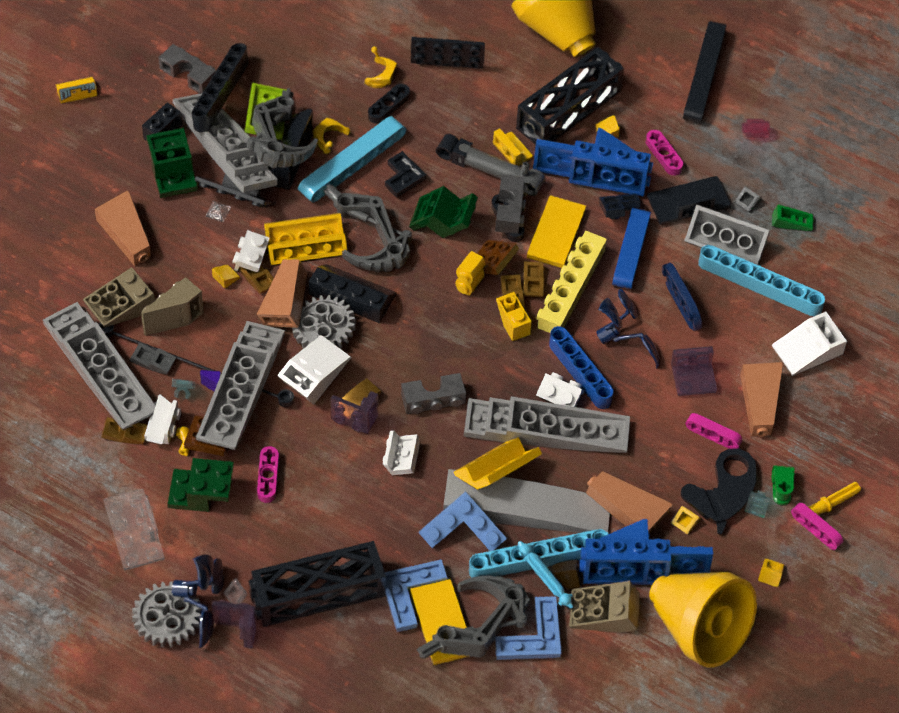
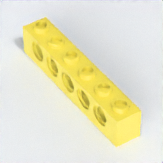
(578, 271)

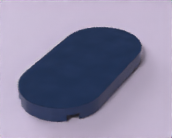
(682, 297)

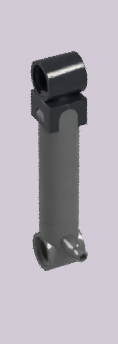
(464, 154)

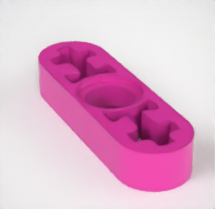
(665, 160)
(713, 431)
(262, 481)
(817, 526)

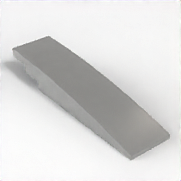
(229, 149)
(100, 365)
(240, 385)
(546, 425)
(532, 504)

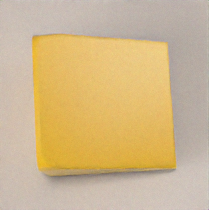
(609, 125)
(224, 275)
(685, 519)
(771, 572)

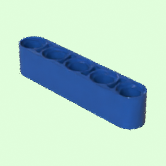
(631, 248)
(581, 375)

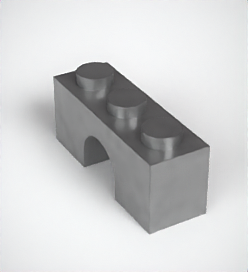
(177, 60)
(509, 216)
(419, 399)

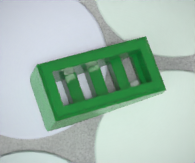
(781, 220)

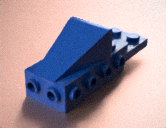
(587, 162)
(632, 551)

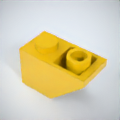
(514, 316)

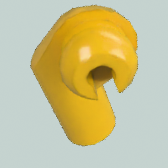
(182, 433)

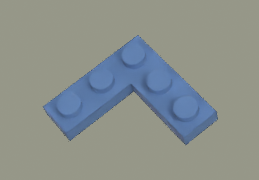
(461, 510)
(402, 580)
(543, 645)

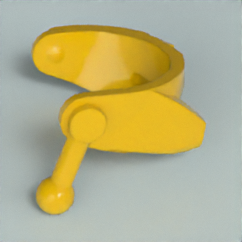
(384, 78)
(327, 125)

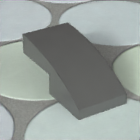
(154, 360)

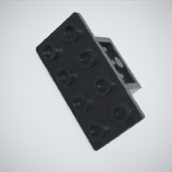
(447, 52)
(228, 187)
(681, 200)

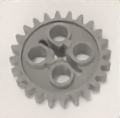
(325, 322)
(166, 615)

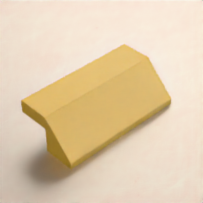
(305, 238)
(496, 463)

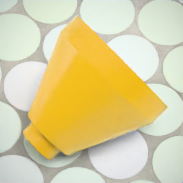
(562, 22)
(706, 613)

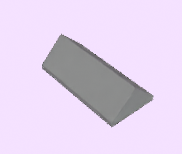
(727, 233)

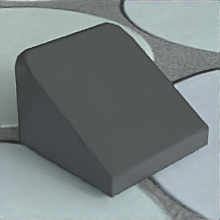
(748, 199)

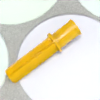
(827, 503)

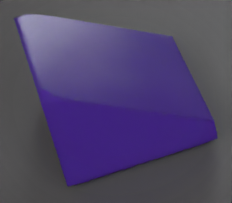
(210, 378)

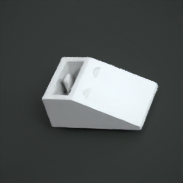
(810, 344)
(314, 368)

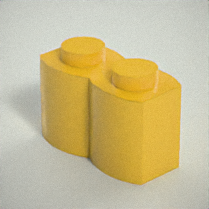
(470, 273)

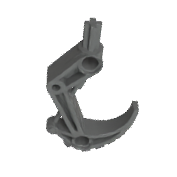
(265, 143)
(373, 210)
(478, 640)

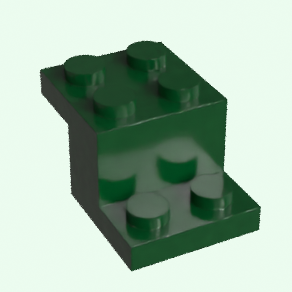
(171, 163)
(443, 212)
(200, 485)

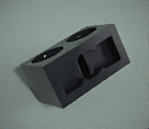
(164, 120)

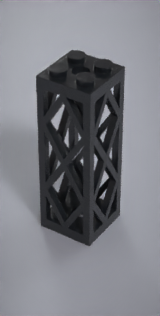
(601, 67)
(368, 586)

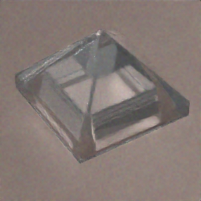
(218, 211)
(235, 592)

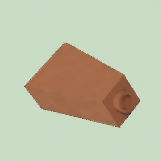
(123, 225)
(285, 296)
(760, 392)
(626, 501)

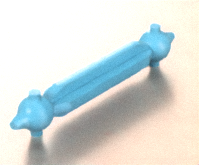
(545, 574)

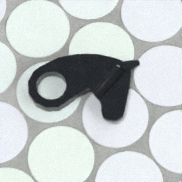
(730, 494)

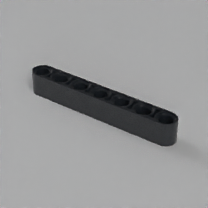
(704, 71)
(220, 87)

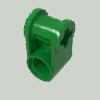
(783, 483)

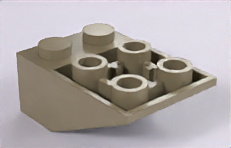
(120, 299)
(173, 309)
(605, 608)

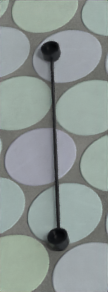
(285, 396)

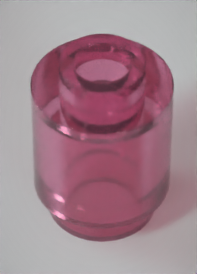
(756, 128)

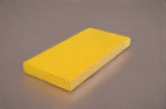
(556, 231)
(435, 607)

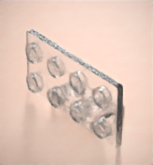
(134, 529)

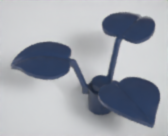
(611, 330)
(206, 570)

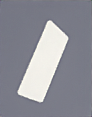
(159, 420)

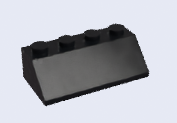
(296, 134)
(362, 295)

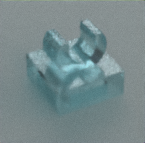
(183, 385)
(757, 504)

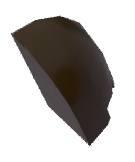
(566, 574)

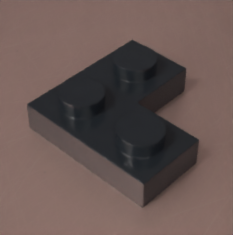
(407, 174)
(615, 206)

